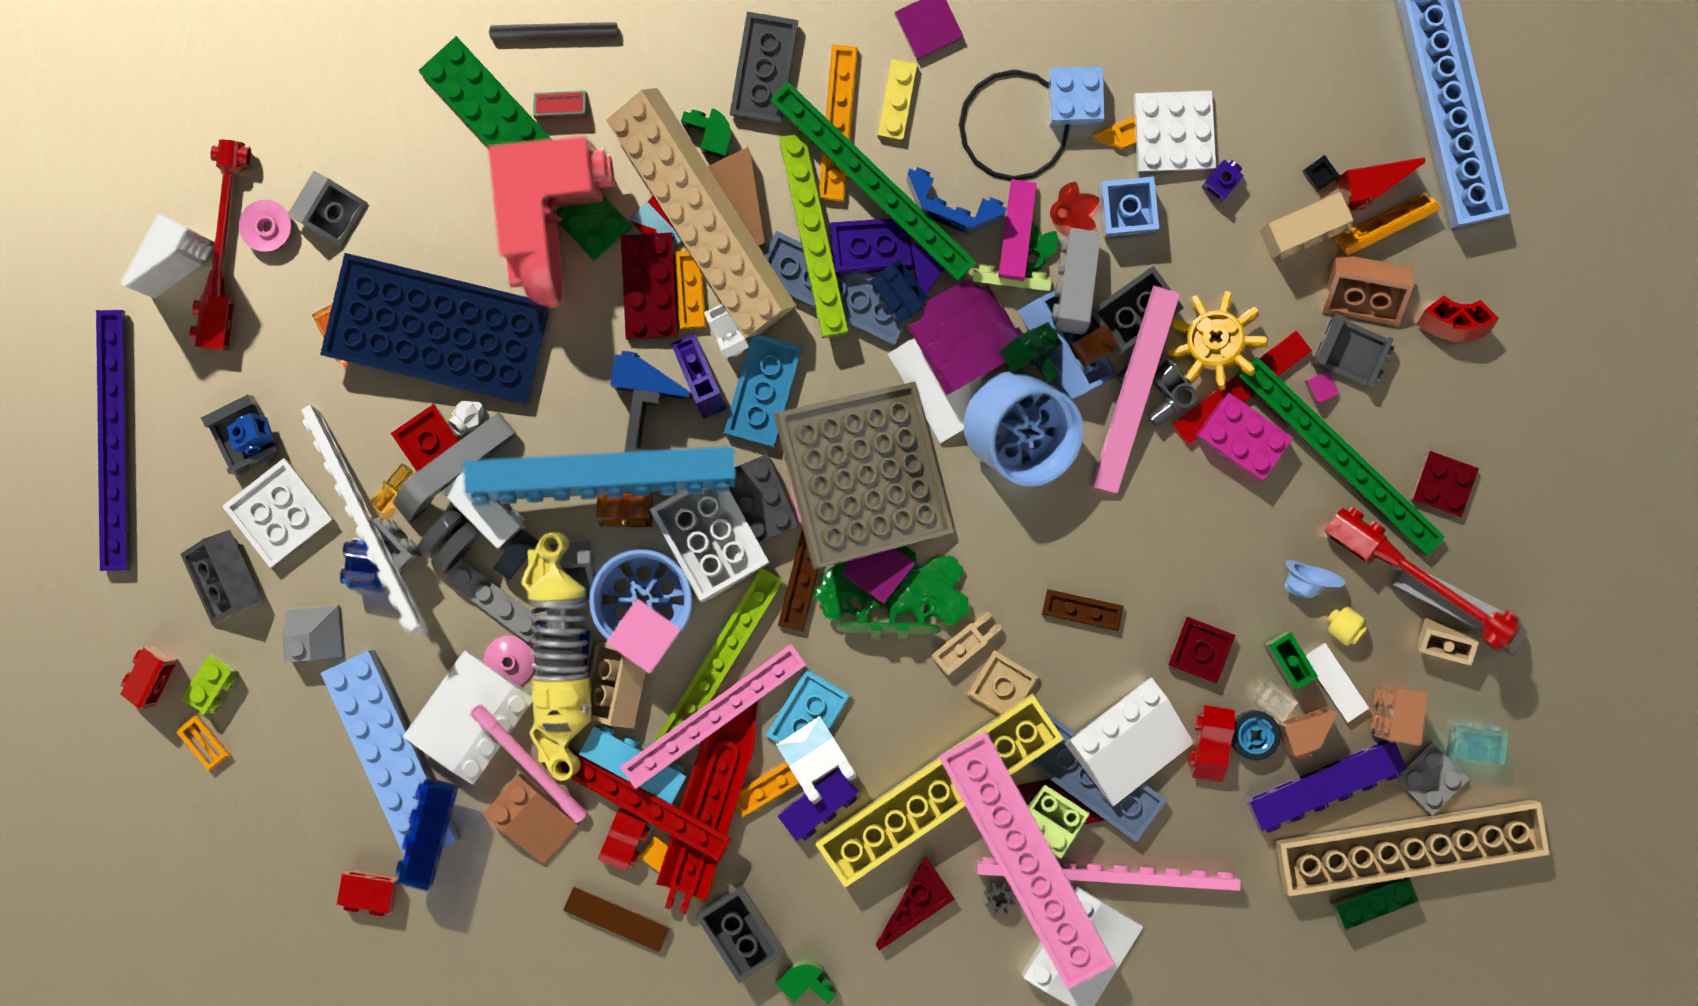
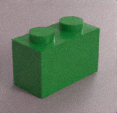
(1290, 660)

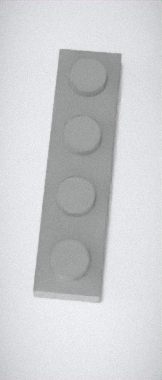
(492, 599)

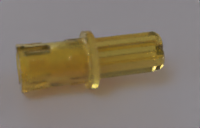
(391, 487)

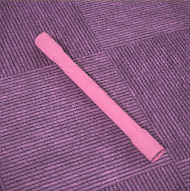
(491, 725)

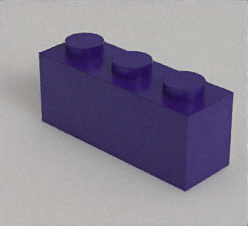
(803, 815)

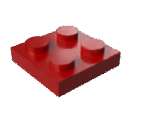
(425, 437)

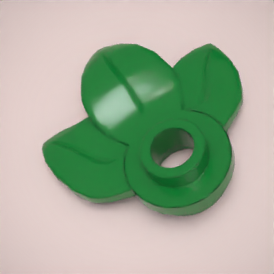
(1040, 246)

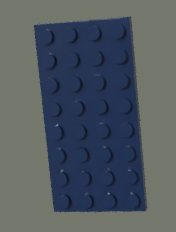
(435, 328)

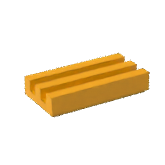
(210, 735)

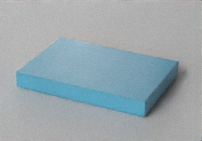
(808, 701)

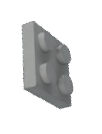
(1431, 778)

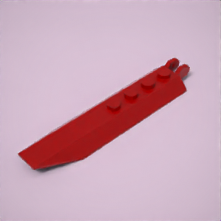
(712, 799)

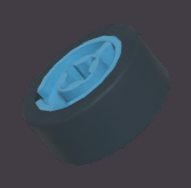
(515, 554)
(1268, 737)

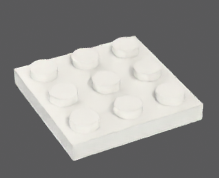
(1174, 131)
(278, 513)

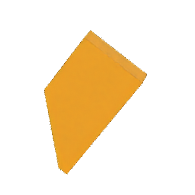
(1118, 135)

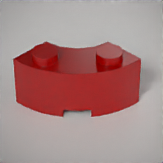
(1458, 321)
(1212, 743)

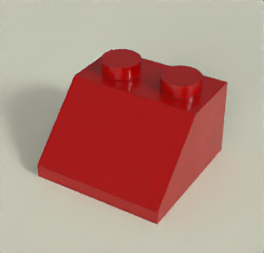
(148, 677)

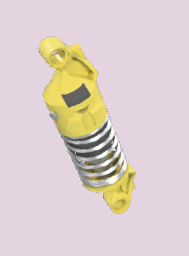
(562, 681)

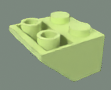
(1057, 818)

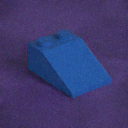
(634, 373)

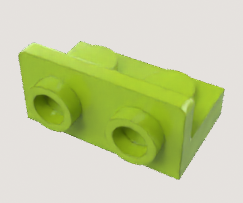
(209, 685)

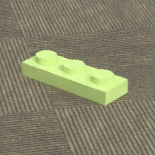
(1036, 280)

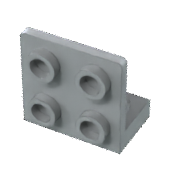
(408, 553)

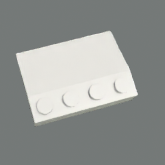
(166, 257)
(941, 411)
(709, 540)
(445, 723)
(1130, 741)
(1116, 933)

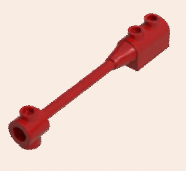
(213, 308)
(1369, 543)

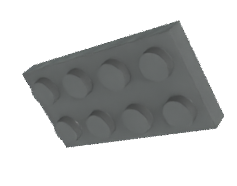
(763, 66)

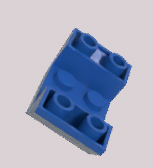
(989, 211)

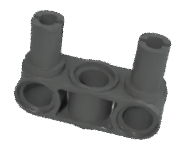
(1169, 382)

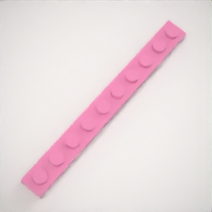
(1122, 874)

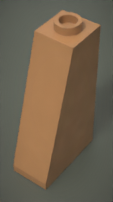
(737, 181)

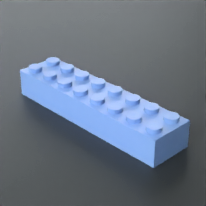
(377, 734)

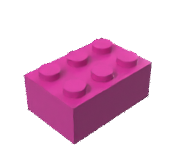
(1244, 437)

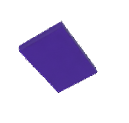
(868, 246)

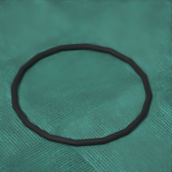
(963, 136)

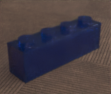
(427, 834)

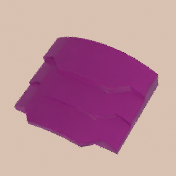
(963, 334)

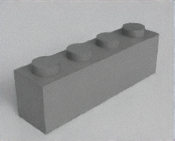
(1077, 281)

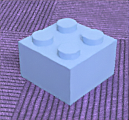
(1076, 95)
(1128, 207)

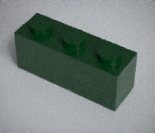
(1373, 902)

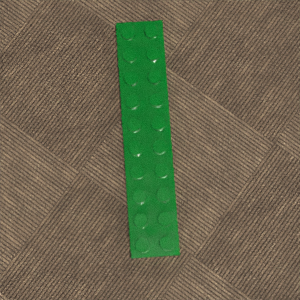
(503, 121)

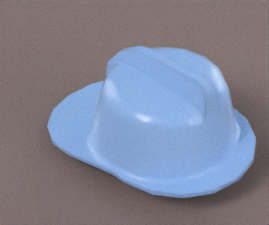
(1309, 580)

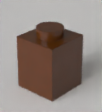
(1095, 345)

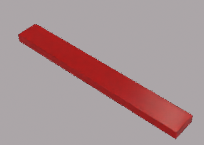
(650, 808)

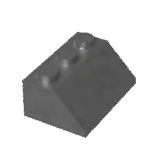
(221, 576)

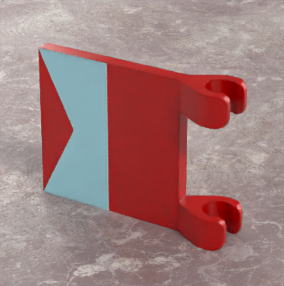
(652, 219)

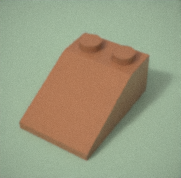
(530, 818)

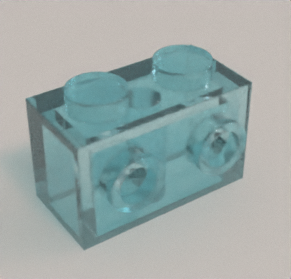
(1477, 744)

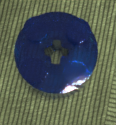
(359, 571)

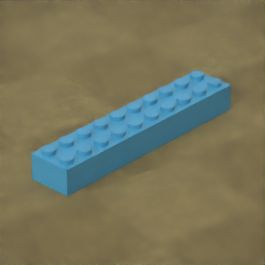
(599, 475)

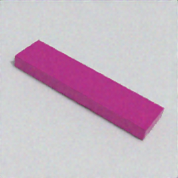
(1017, 230)

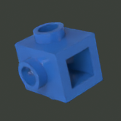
(250, 433)

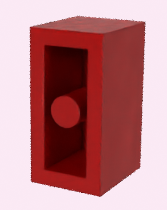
(367, 893)

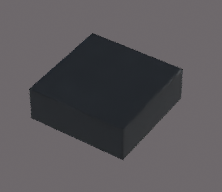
(1321, 173)

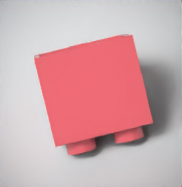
(528, 189)

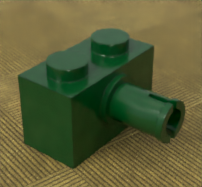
(1033, 349)

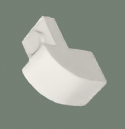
(726, 332)

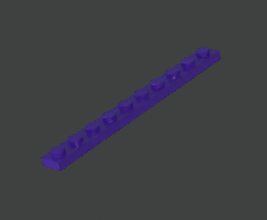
(112, 440)

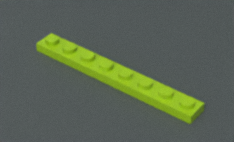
(813, 235)
(725, 648)

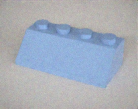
(1074, 377)

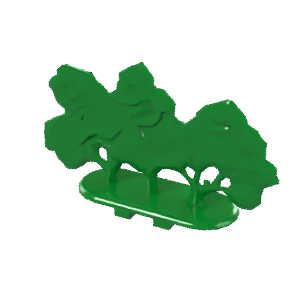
(922, 586)

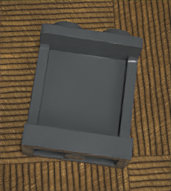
(1352, 351)
(637, 416)
(220, 419)

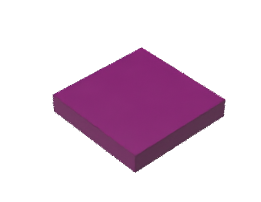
(928, 26)
(879, 573)

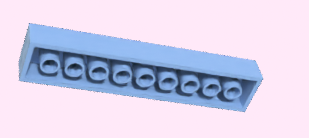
(1453, 111)

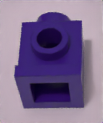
(1220, 188)

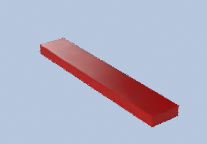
(1277, 359)

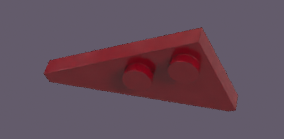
(920, 900)

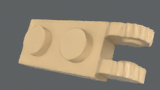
(964, 645)

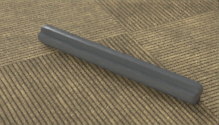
(553, 31)

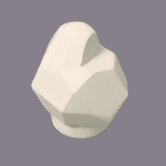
(466, 417)

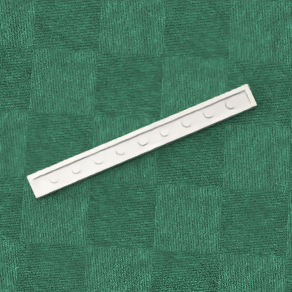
(366, 530)

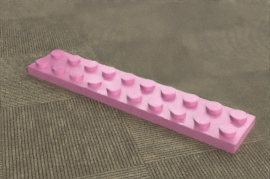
(1026, 860)

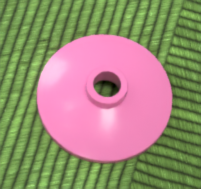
(252, 224)
(518, 651)

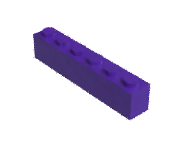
(1326, 784)

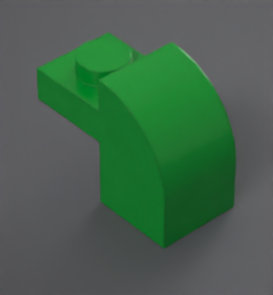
(716, 128)
(804, 975)

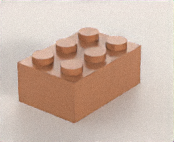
(1399, 714)

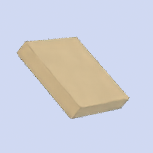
(1001, 683)

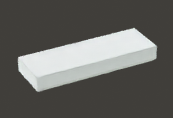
(1336, 683)

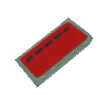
(559, 105)

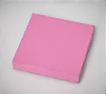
(643, 635)

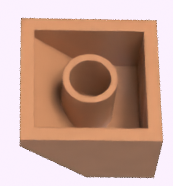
(1306, 732)

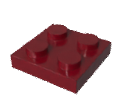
(1444, 484)
(1201, 649)

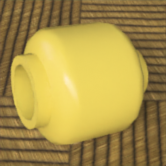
(1346, 626)

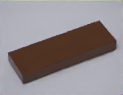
(1082, 610)

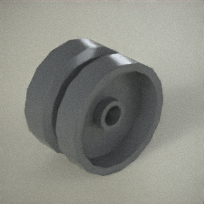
(449, 540)

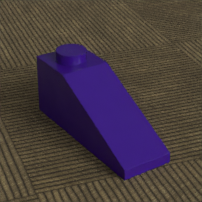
(698, 376)

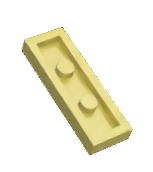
(897, 100)

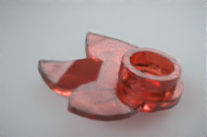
(1077, 207)

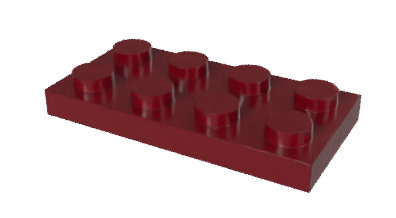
(649, 286)

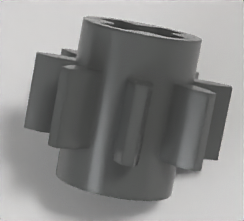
(1002, 904)

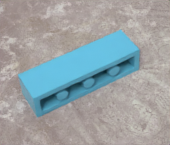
(612, 752)

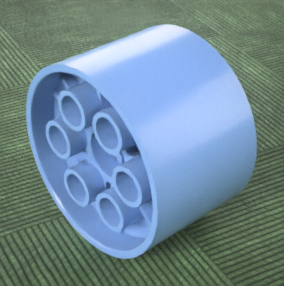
(990, 418)
(611, 572)

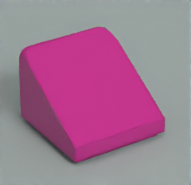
(1321, 387)

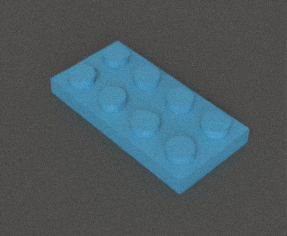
(762, 389)

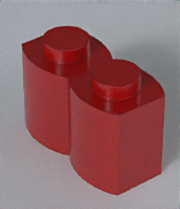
(623, 840)

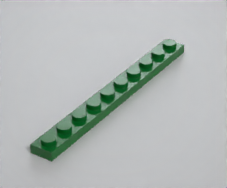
(872, 181)
(1342, 457)

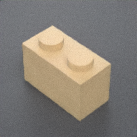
(1448, 641)

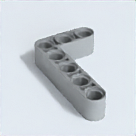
(424, 485)
(1422, 593)

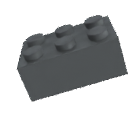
(1126, 308)
(762, 499)
(740, 933)

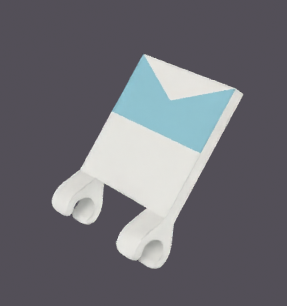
(812, 754)

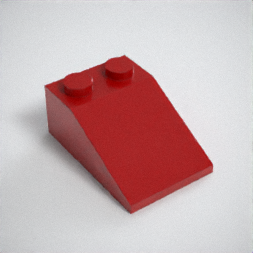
(1366, 184)

